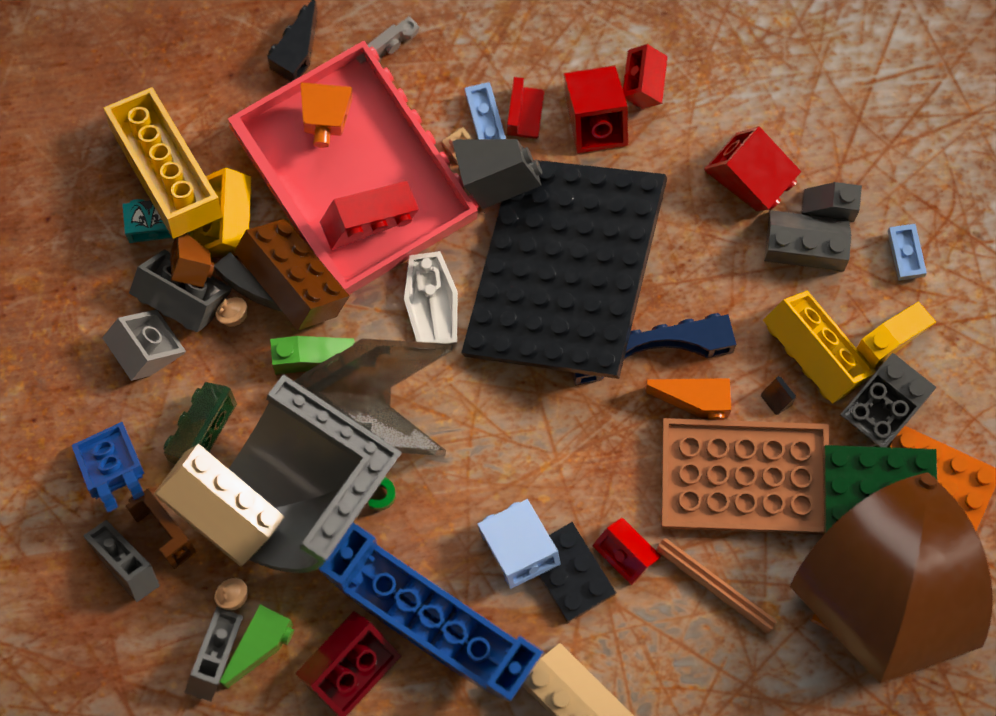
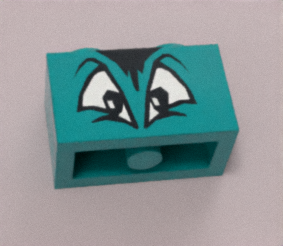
(143, 222)

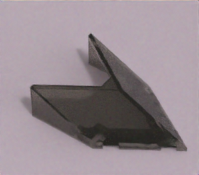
(361, 384)

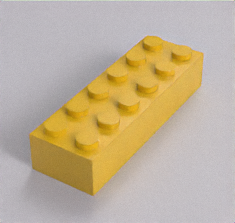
(163, 162)

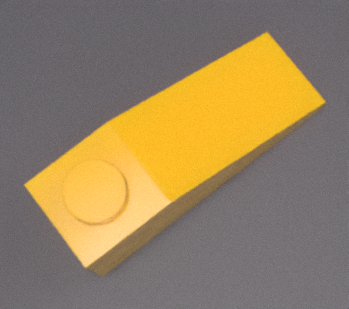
(895, 334)

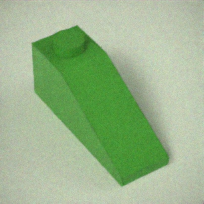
(304, 352)
(261, 641)

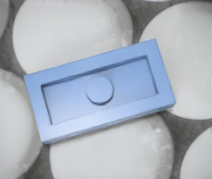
(907, 252)

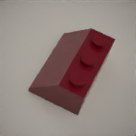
(348, 664)

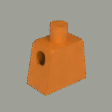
(325, 110)

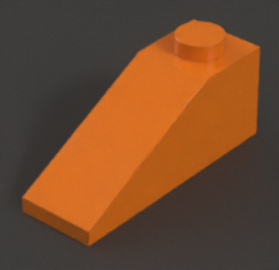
(697, 396)

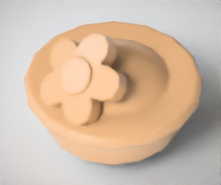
(232, 311)
(231, 594)

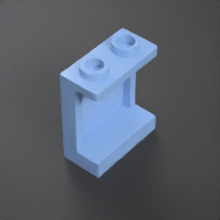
(519, 543)

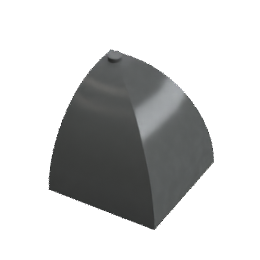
(313, 471)

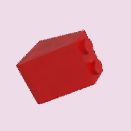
(596, 109)
(754, 169)

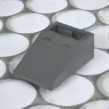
(888, 401)

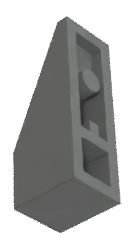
(122, 560)
(213, 654)

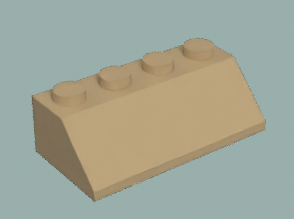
(218, 504)
(569, 688)

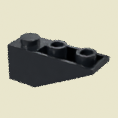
(294, 51)

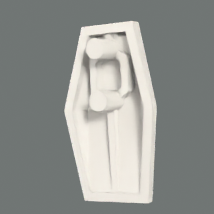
(431, 299)

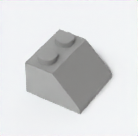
(143, 343)

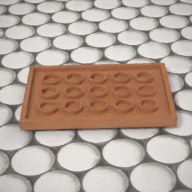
(743, 476)

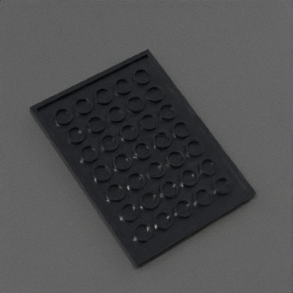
(567, 270)

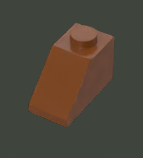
(190, 261)

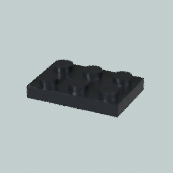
(578, 581)

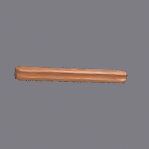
(716, 586)

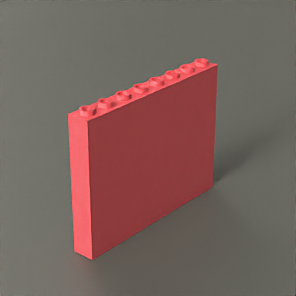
(377, 149)

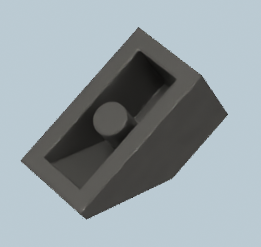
(833, 201)

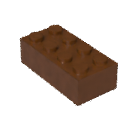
(291, 274)

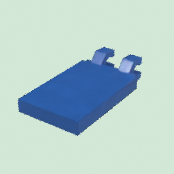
(108, 464)

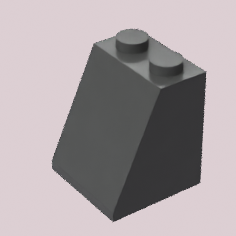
(496, 169)

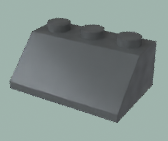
(808, 240)
(183, 302)

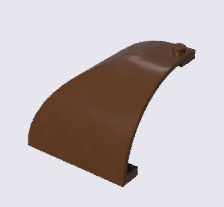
(901, 579)

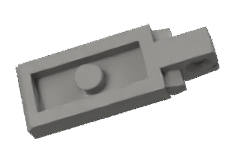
(390, 39)

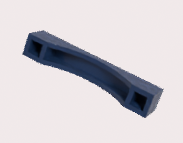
(704, 337)

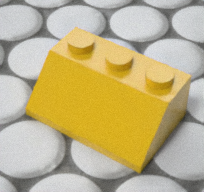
(234, 199)

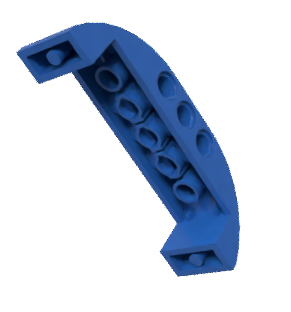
(429, 615)

